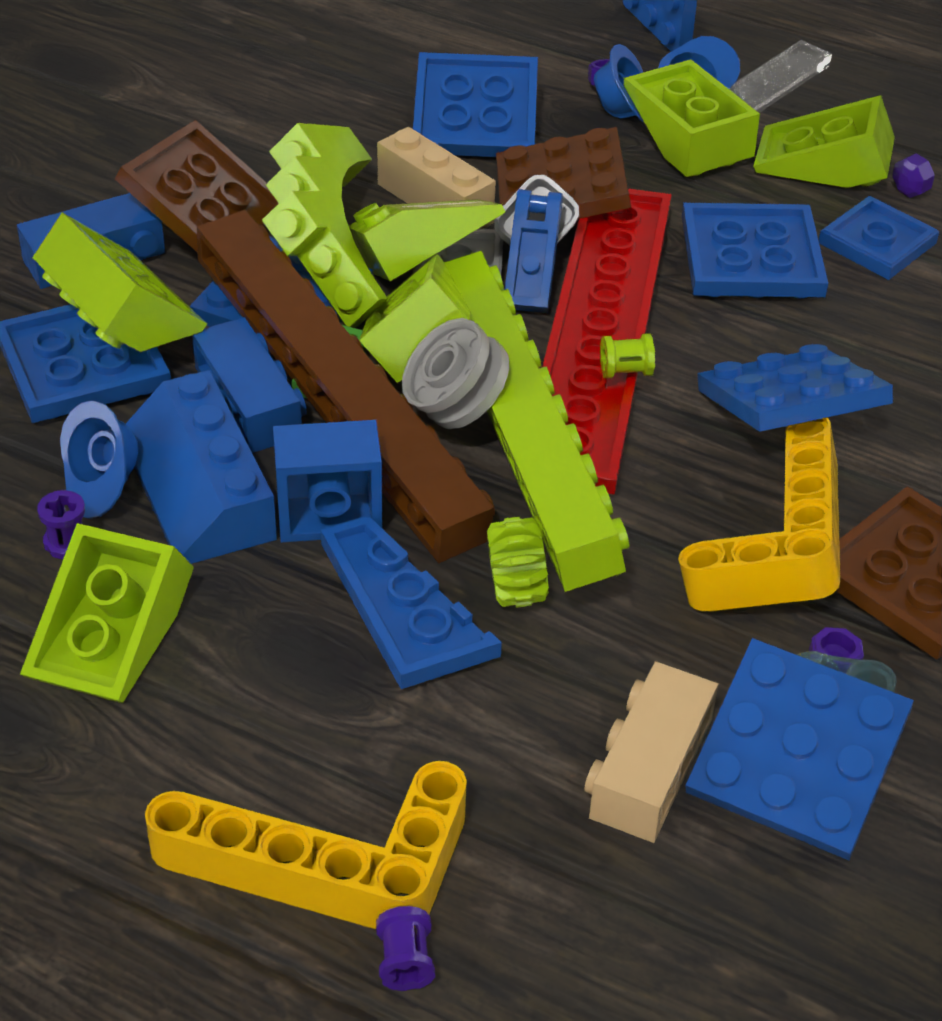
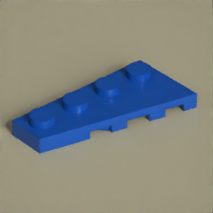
(403, 608)

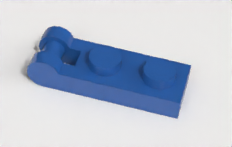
(533, 250)

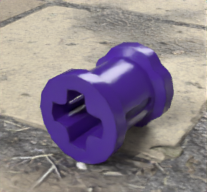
(57, 521)
(405, 948)

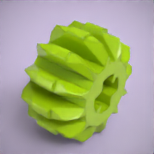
(517, 562)

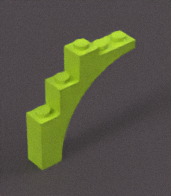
(312, 216)

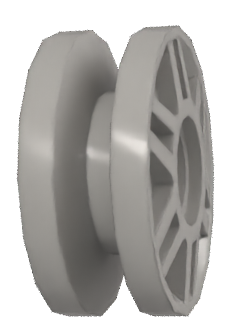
(455, 373)

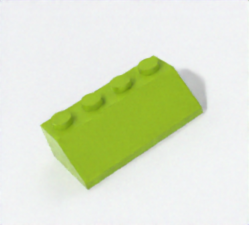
(113, 288)

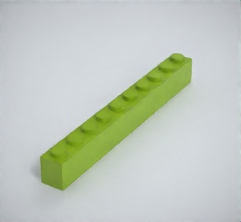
(538, 443)

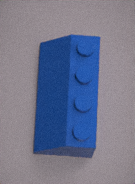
(200, 471)

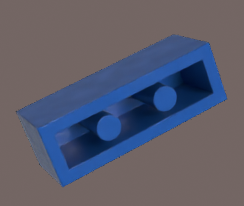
(117, 218)
(248, 380)

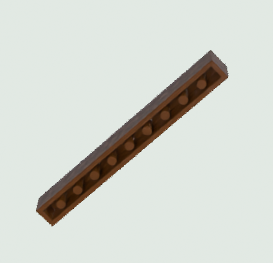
(345, 385)

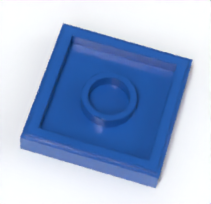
(878, 237)

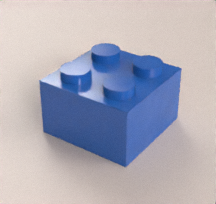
(326, 476)

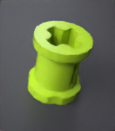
(627, 355)

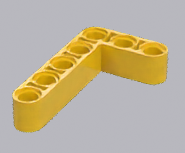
(778, 565)
(194, 836)

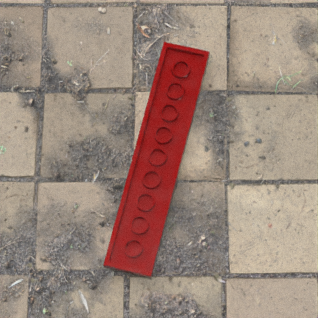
(605, 294)

